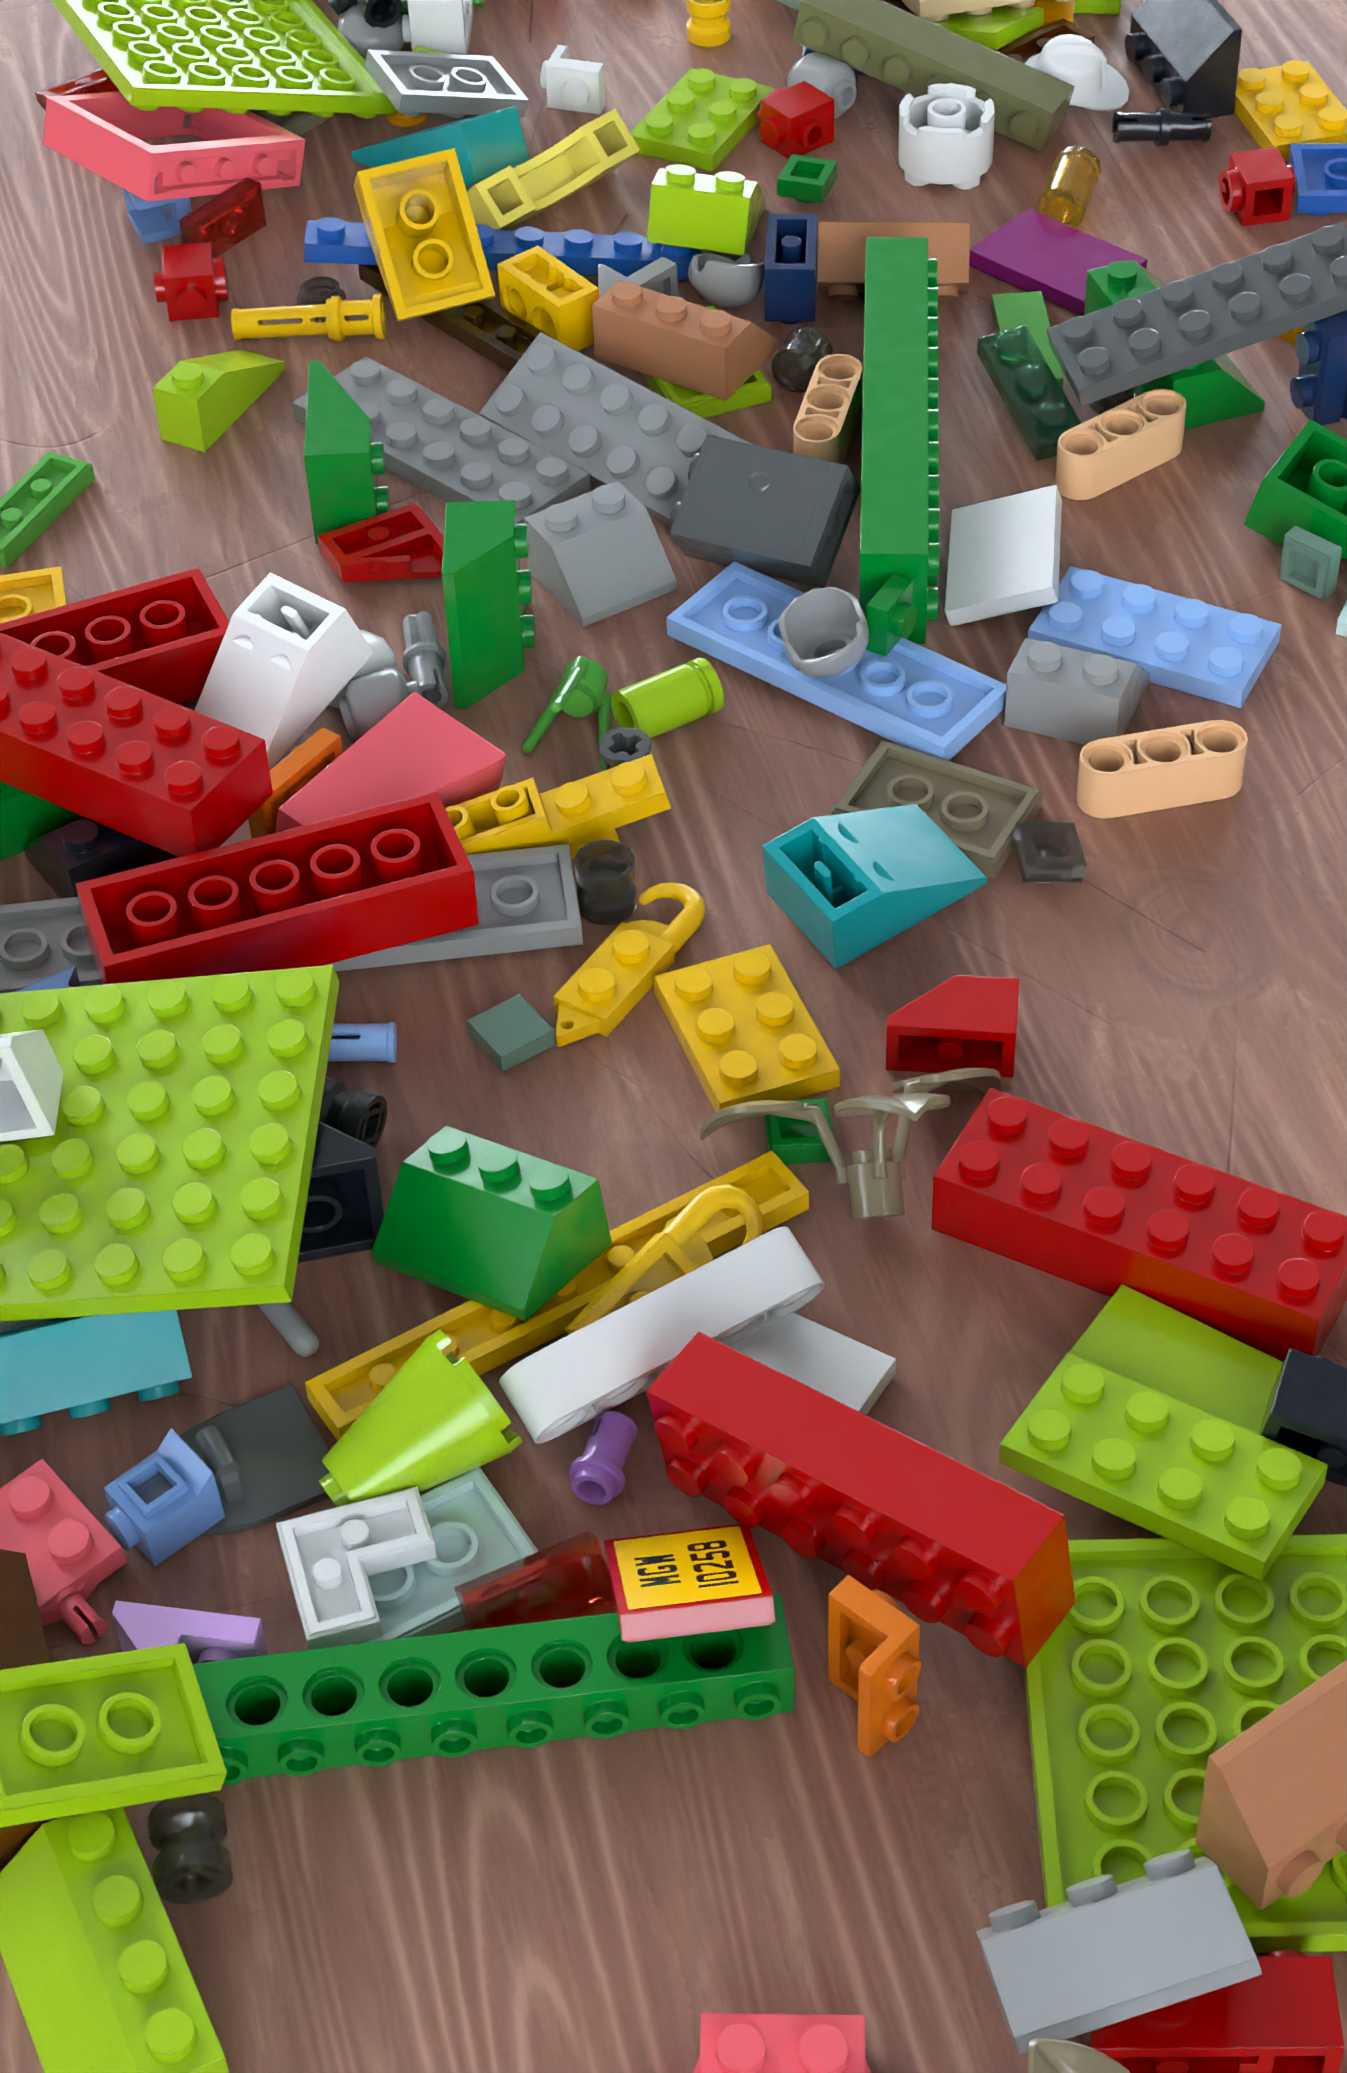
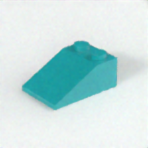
(481, 145)

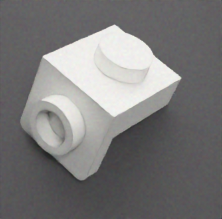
(573, 83)

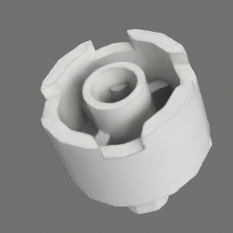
(946, 136)

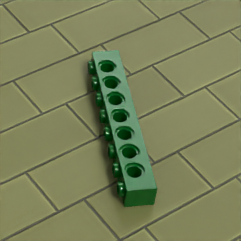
(457, 1667)

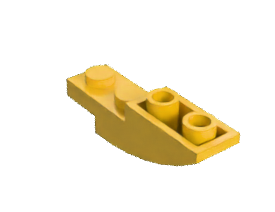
(567, 814)

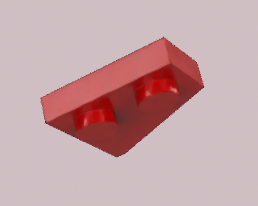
(385, 547)

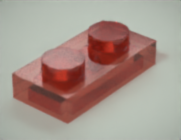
(226, 217)
(544, 1586)

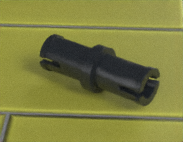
(1161, 126)

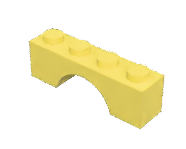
(554, 174)

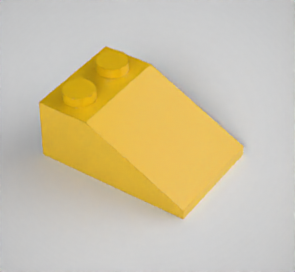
(423, 234)

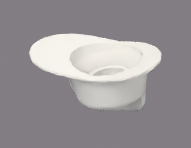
(1086, 68)

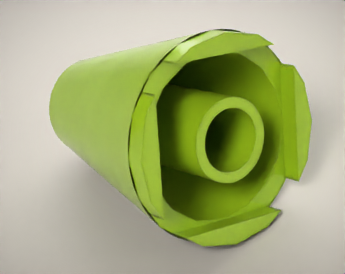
(419, 1430)

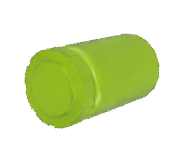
(669, 698)

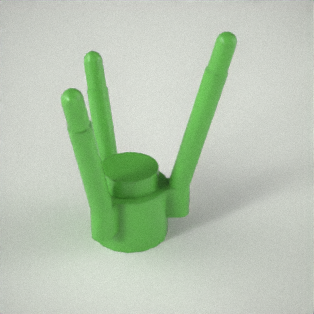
(578, 695)

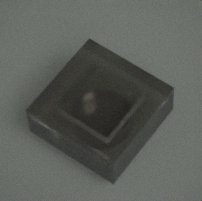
(1048, 852)

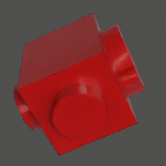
(796, 119)
(1257, 186)
(191, 281)

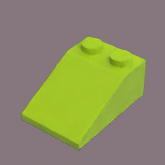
(704, 210)

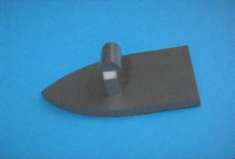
(262, 1459)

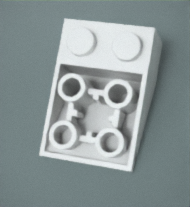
(282, 663)

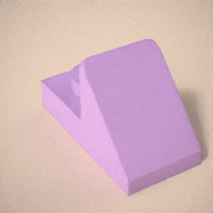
(206, 1634)

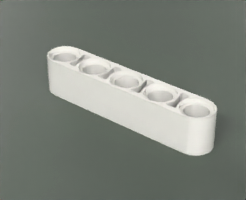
(636, 1343)

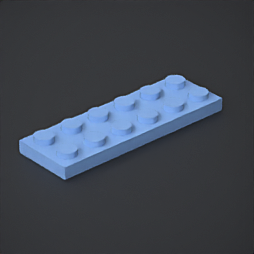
(904, 697)

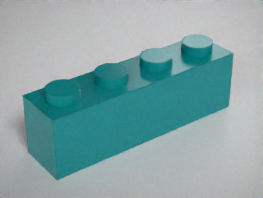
(87, 1362)

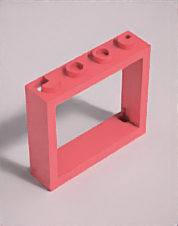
(106, 133)

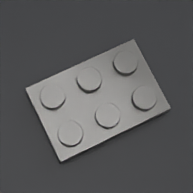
(444, 83)

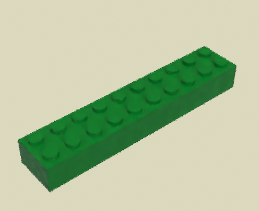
(900, 424)

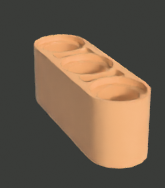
(830, 409)
(1120, 444)
(1161, 769)

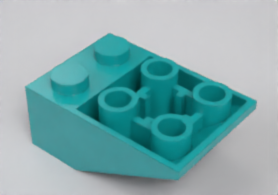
(865, 877)

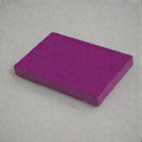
(1046, 257)

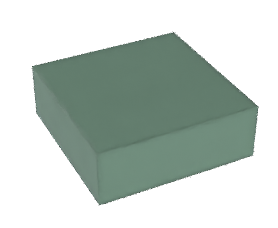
(1310, 563)
(511, 1032)

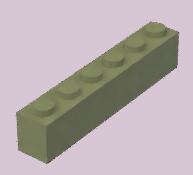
(918, 53)

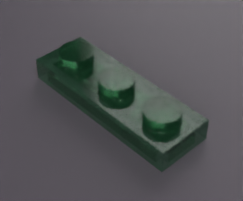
(1027, 389)

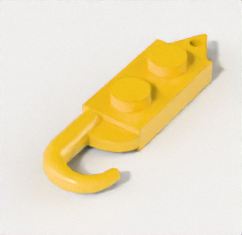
(625, 967)
(672, 1252)

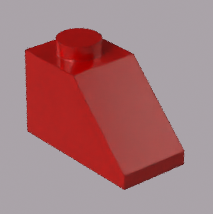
(956, 1027)

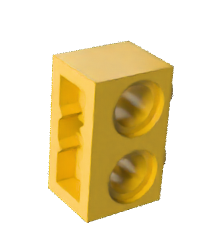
(549, 296)

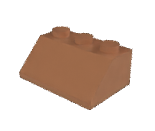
(844, 254)
(678, 340)
(1280, 1795)

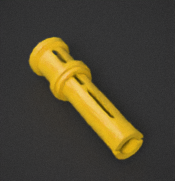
(249, 322)

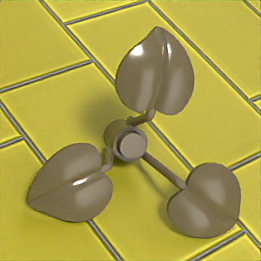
(875, 1174)

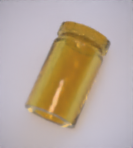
(1070, 185)

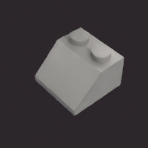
(598, 554)
(1071, 692)

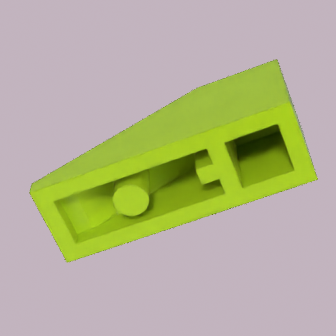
(209, 394)

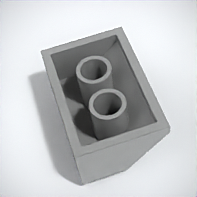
(1115, 1949)

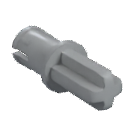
(425, 657)

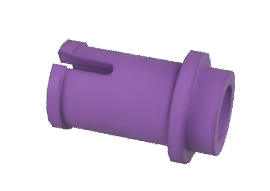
(598, 1472)

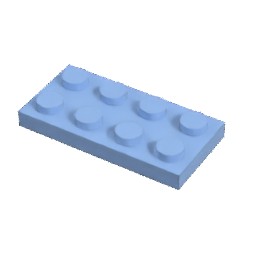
(1168, 635)

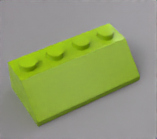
(99, 1955)

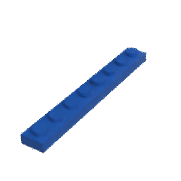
(625, 252)

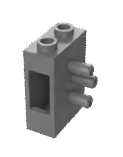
(764, 510)

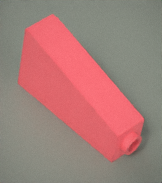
(400, 758)

